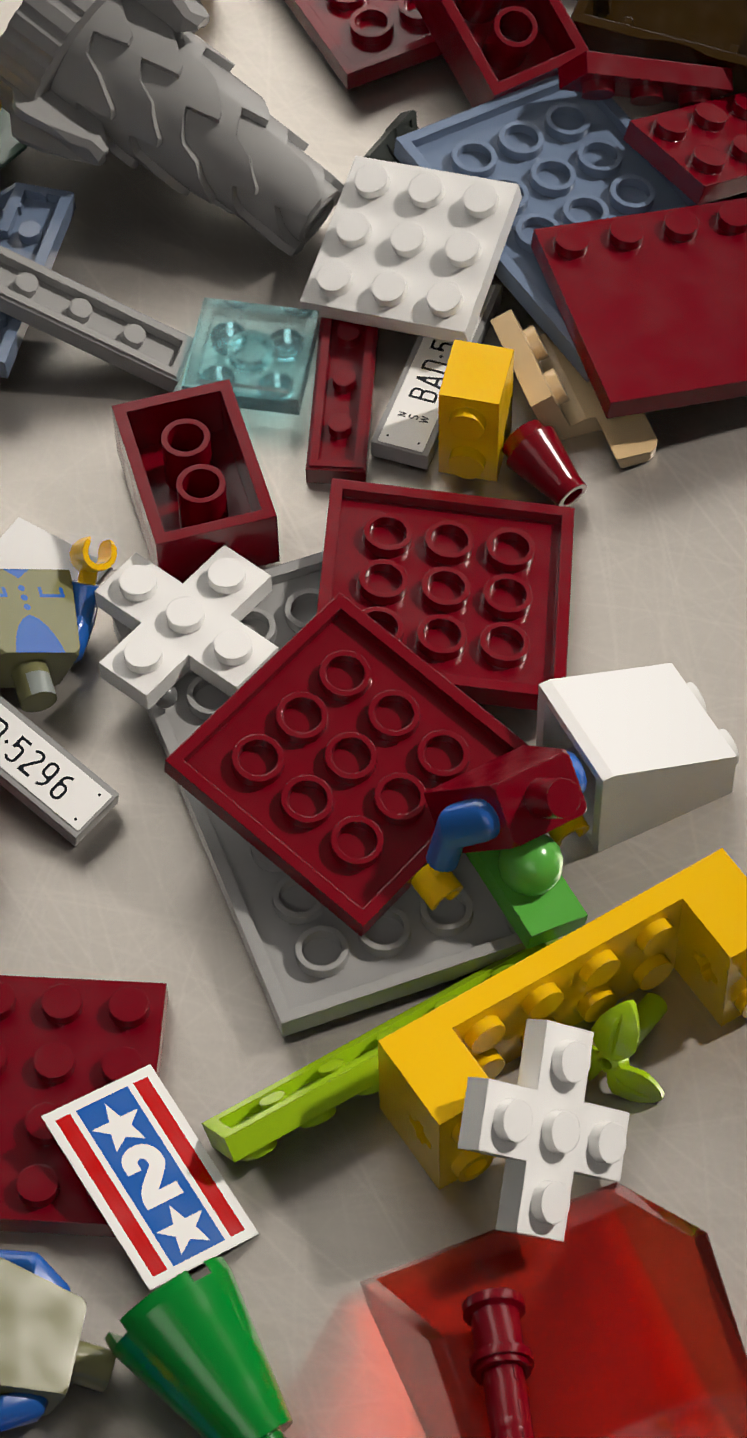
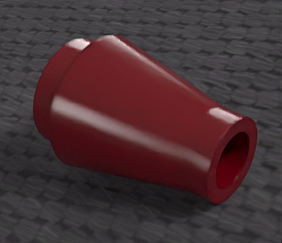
(542, 461)

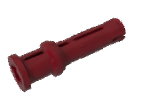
(501, 1359)

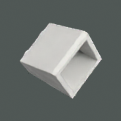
(641, 745)

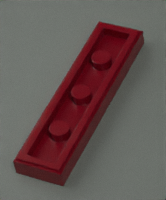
(342, 402)

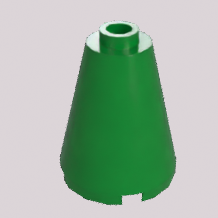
(204, 1356)

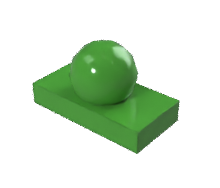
(531, 889)

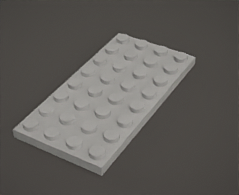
(300, 950)

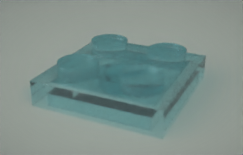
(256, 347)

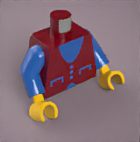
(500, 809)

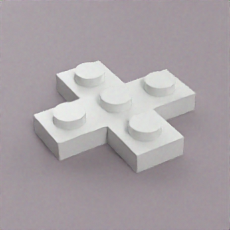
(184, 625)
(544, 1130)

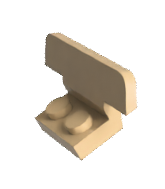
(564, 397)

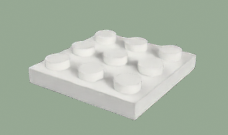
(411, 249)

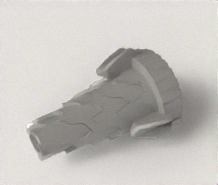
(159, 96)

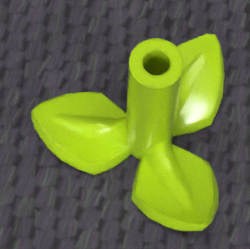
(617, 1038)

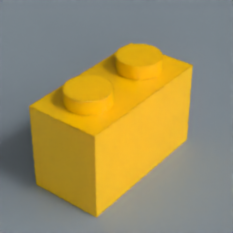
(475, 410)

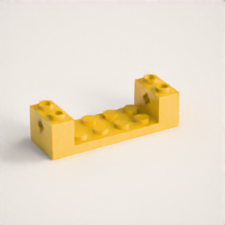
(681, 923)

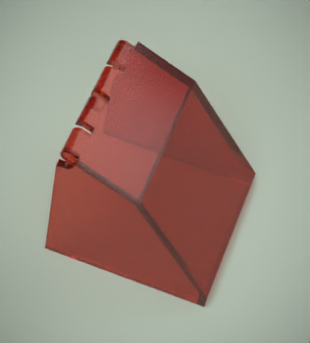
(618, 1319)

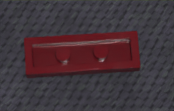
(643, 79)

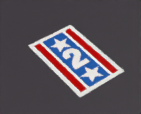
(149, 1176)

